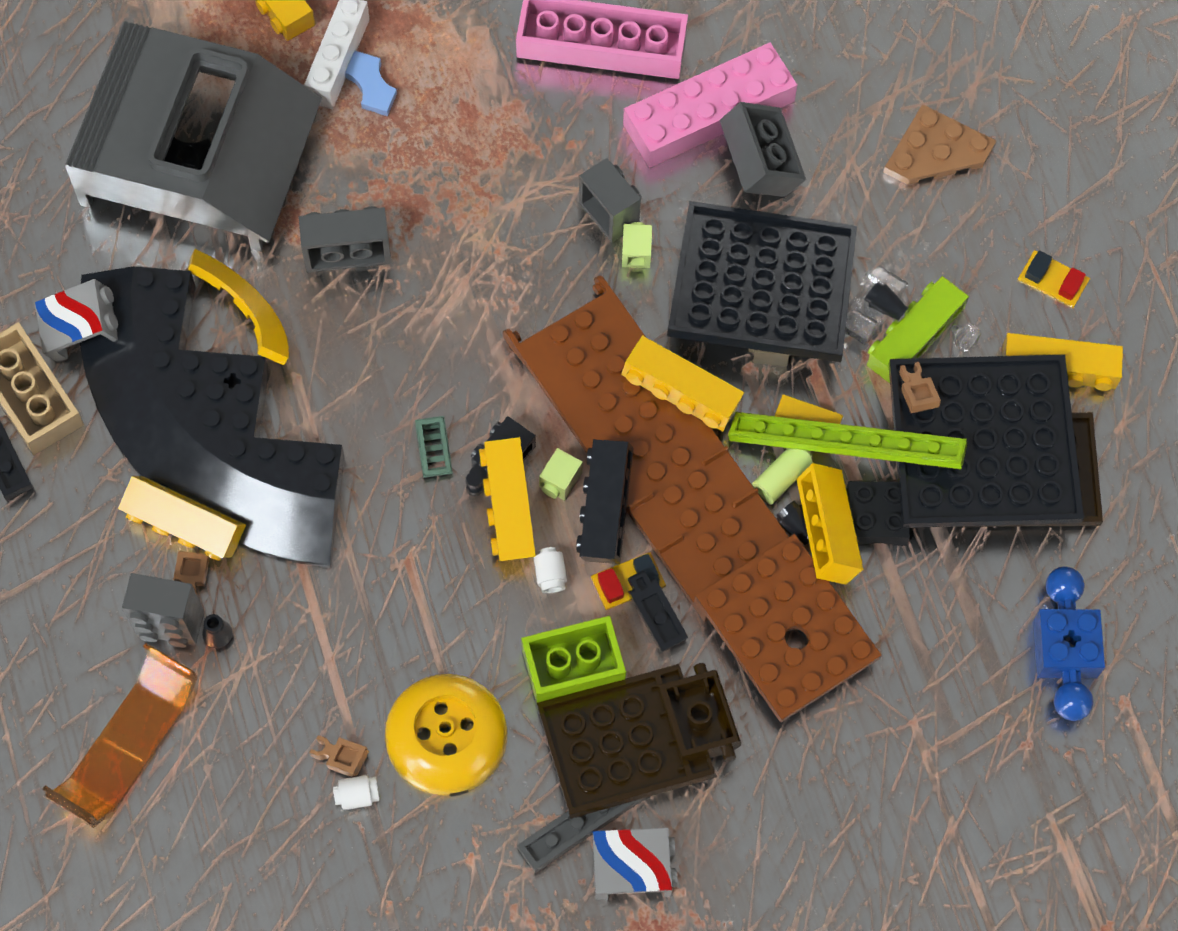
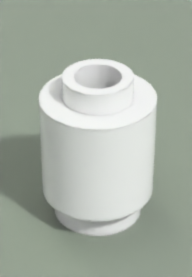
(550, 570)
(356, 792)

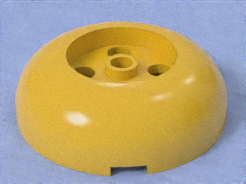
(423, 761)

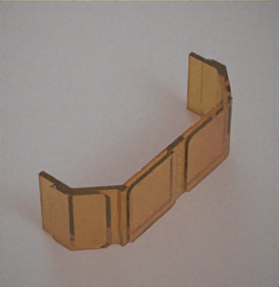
(127, 740)

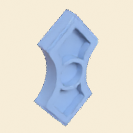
(365, 73)

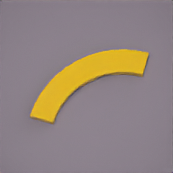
(268, 328)

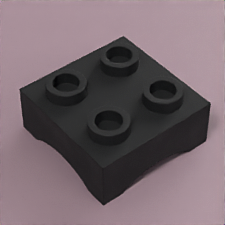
(877, 512)

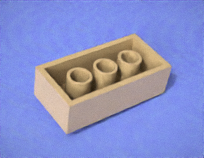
(32, 393)

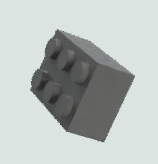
(762, 149)
(344, 239)
(163, 610)

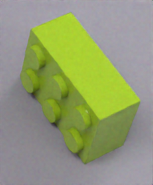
(572, 658)

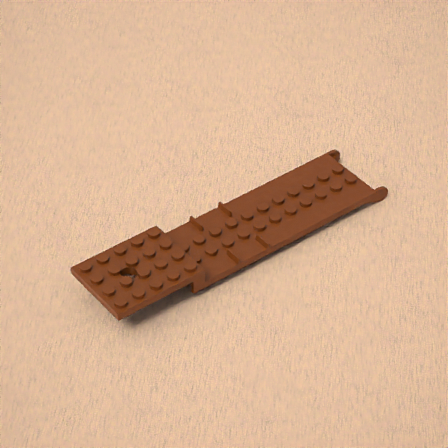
(700, 511)

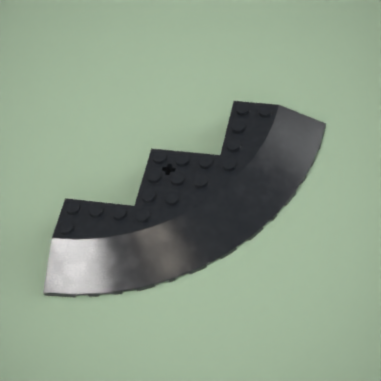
(195, 433)

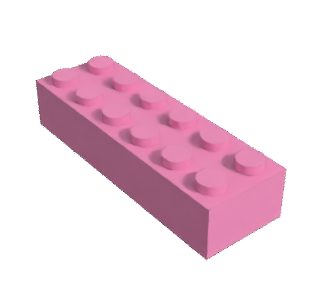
(602, 36)
(692, 109)

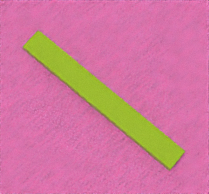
(848, 440)

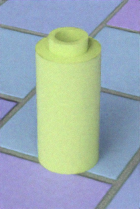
(782, 474)

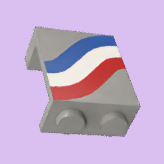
(75, 317)
(633, 862)

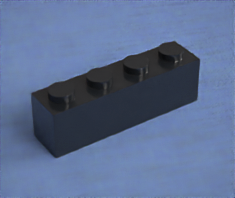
(606, 501)

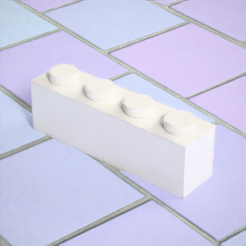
(336, 50)

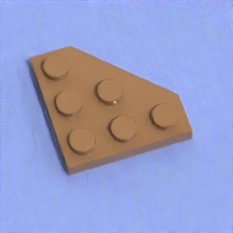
(937, 148)

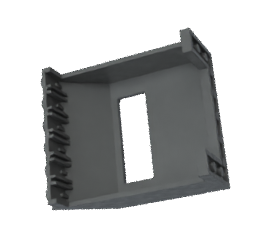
(138, 112)

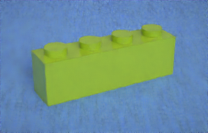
(919, 327)

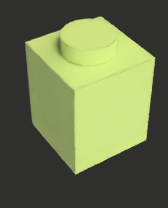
(636, 245)
(560, 475)

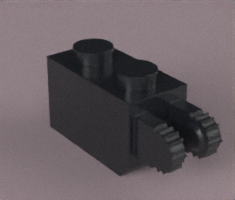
(507, 429)

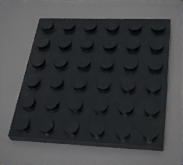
(763, 281)
(1018, 443)

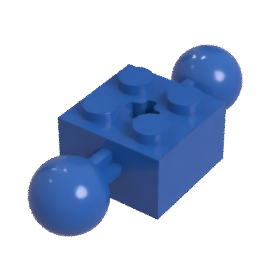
(1053, 652)

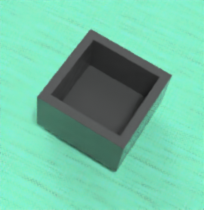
(609, 198)

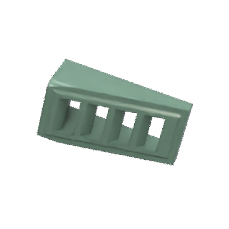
(433, 423)

